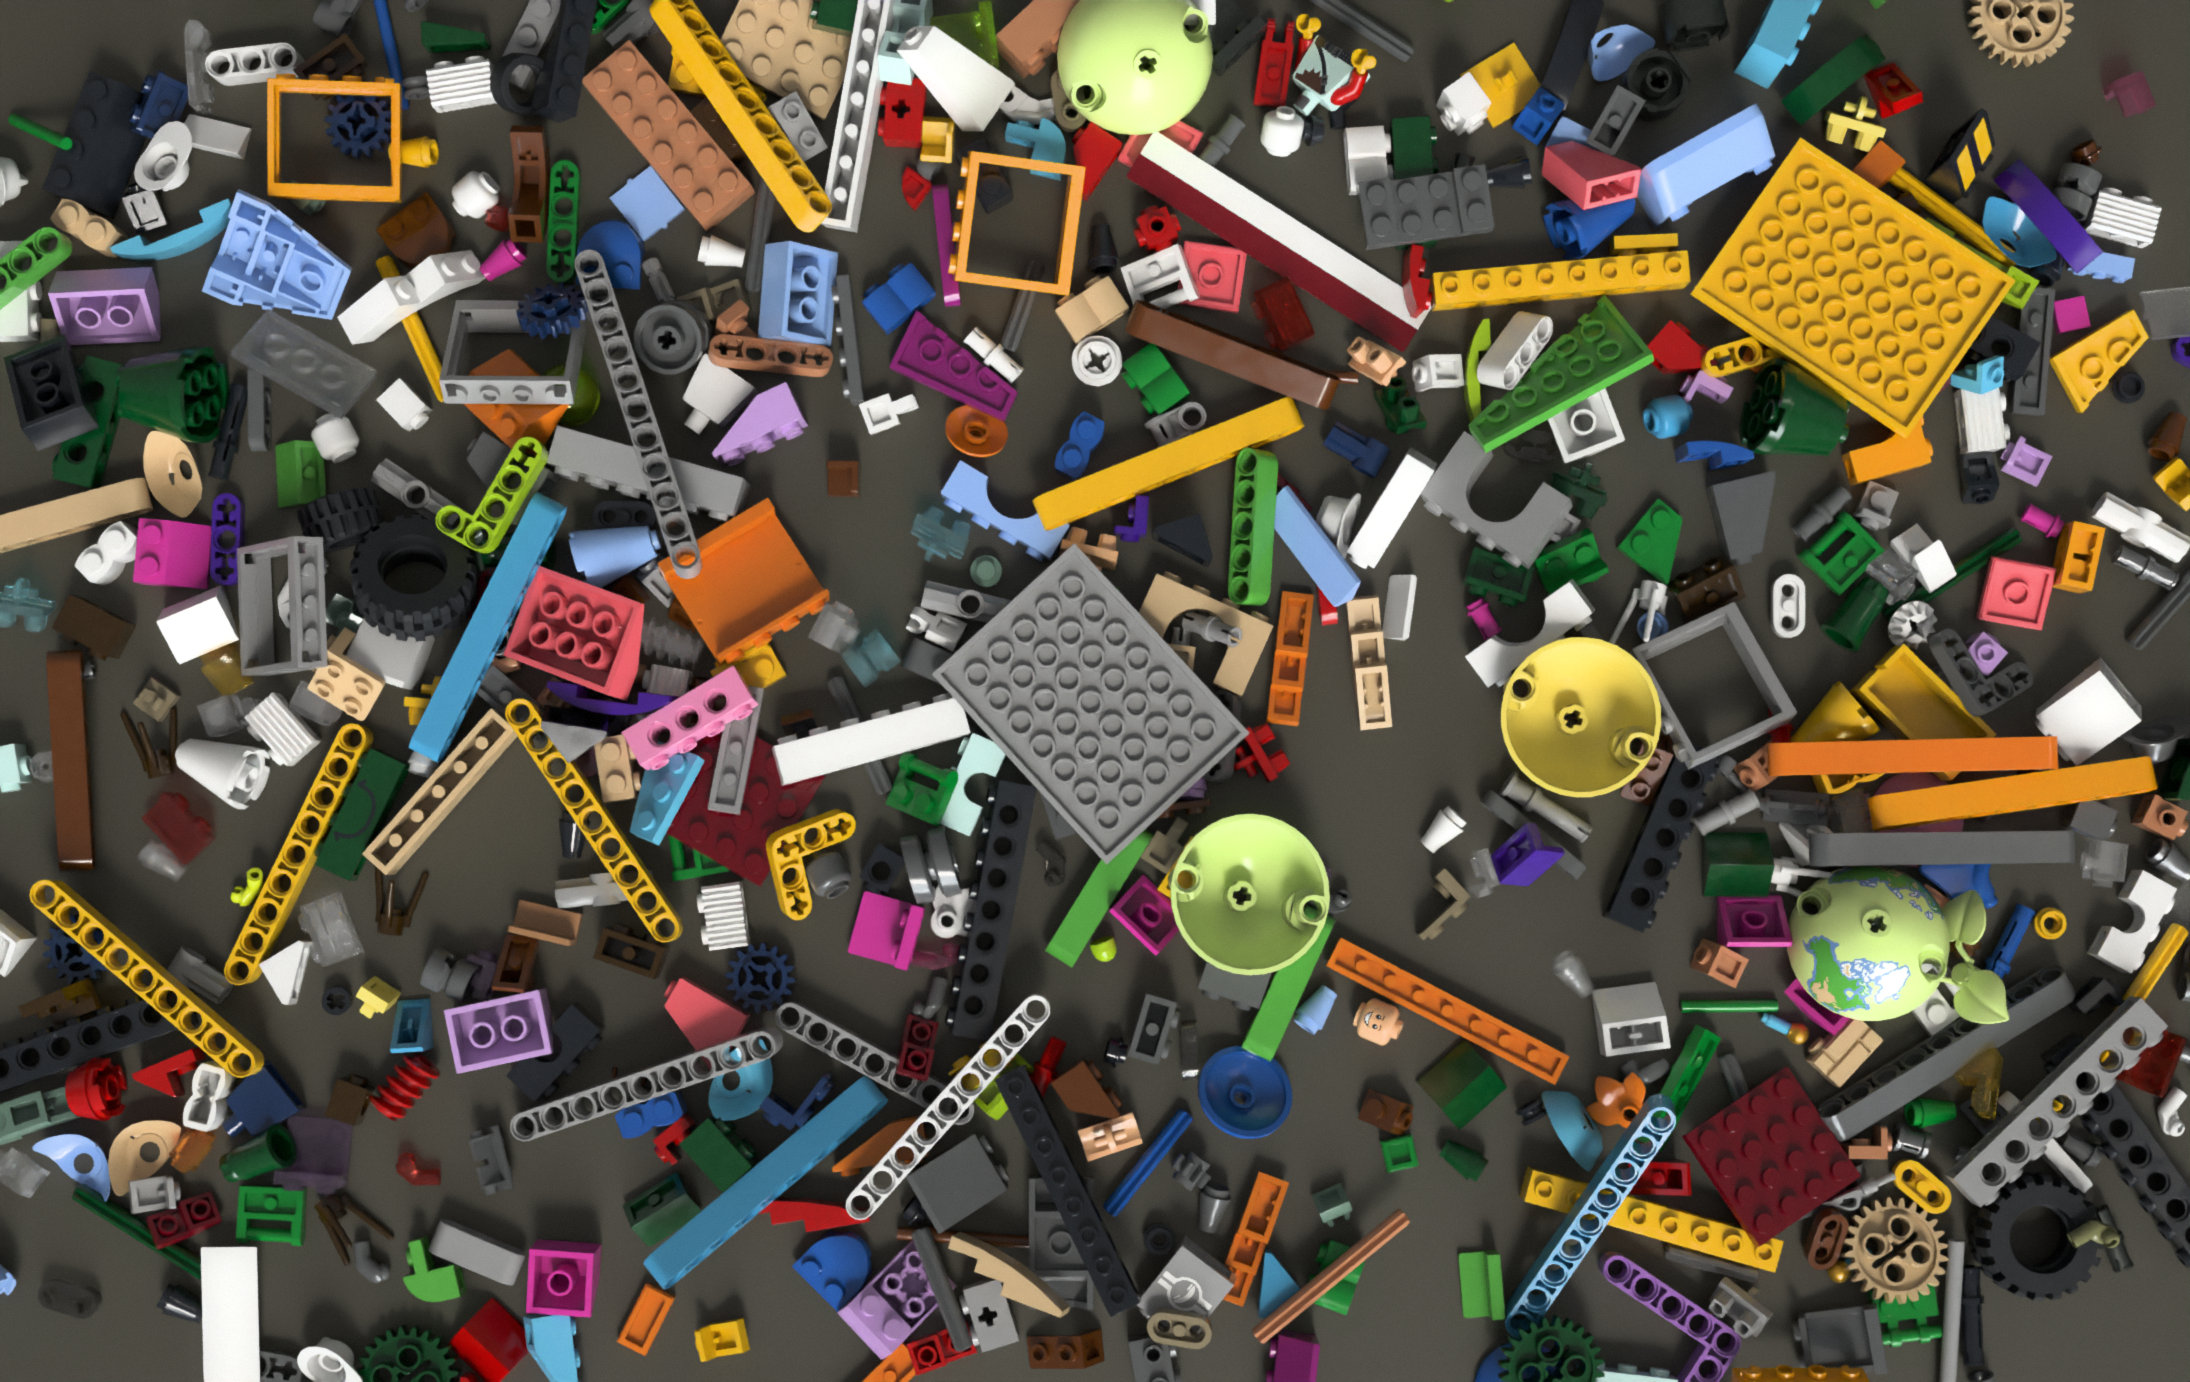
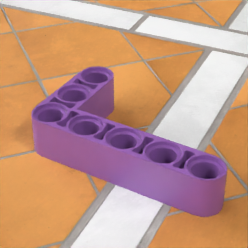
(1680, 1317)

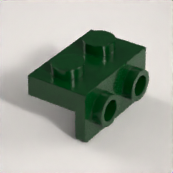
(1494, 575)

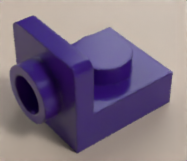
(1139, 515)

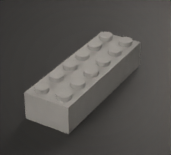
(616, 464)

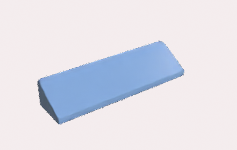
(1314, 549)

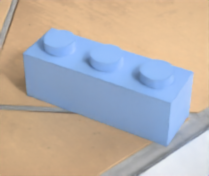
(2109, 266)

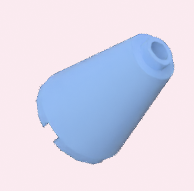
(612, 552)

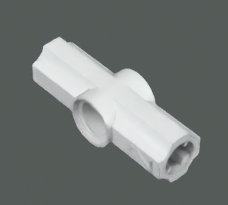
(2141, 527)

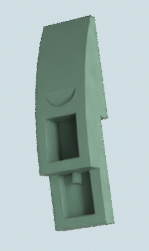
(33, 1113)

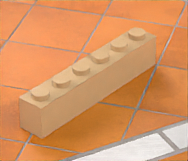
(441, 793)

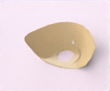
(163, 456)
(125, 1157)

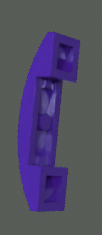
(2048, 215)
(578, 696)

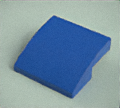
(1719, 454)

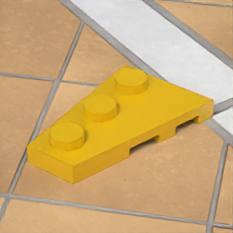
(2094, 358)

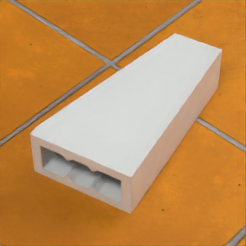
(955, 76)
(1391, 508)

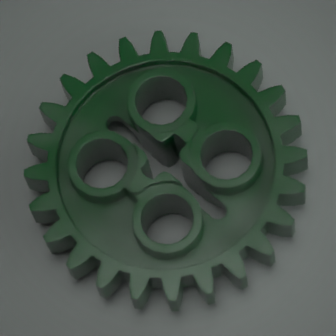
(1527, 1352)
(391, 1355)

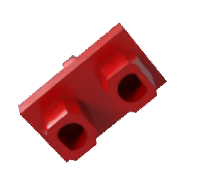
(1268, 765)

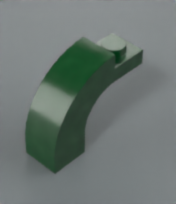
(1833, 78)

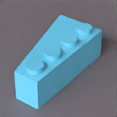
(1775, 39)

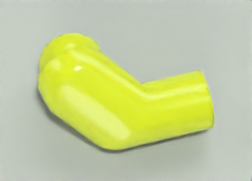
(246, 895)

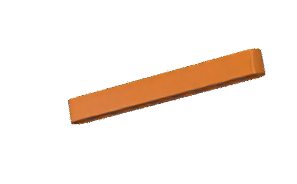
(1912, 756)

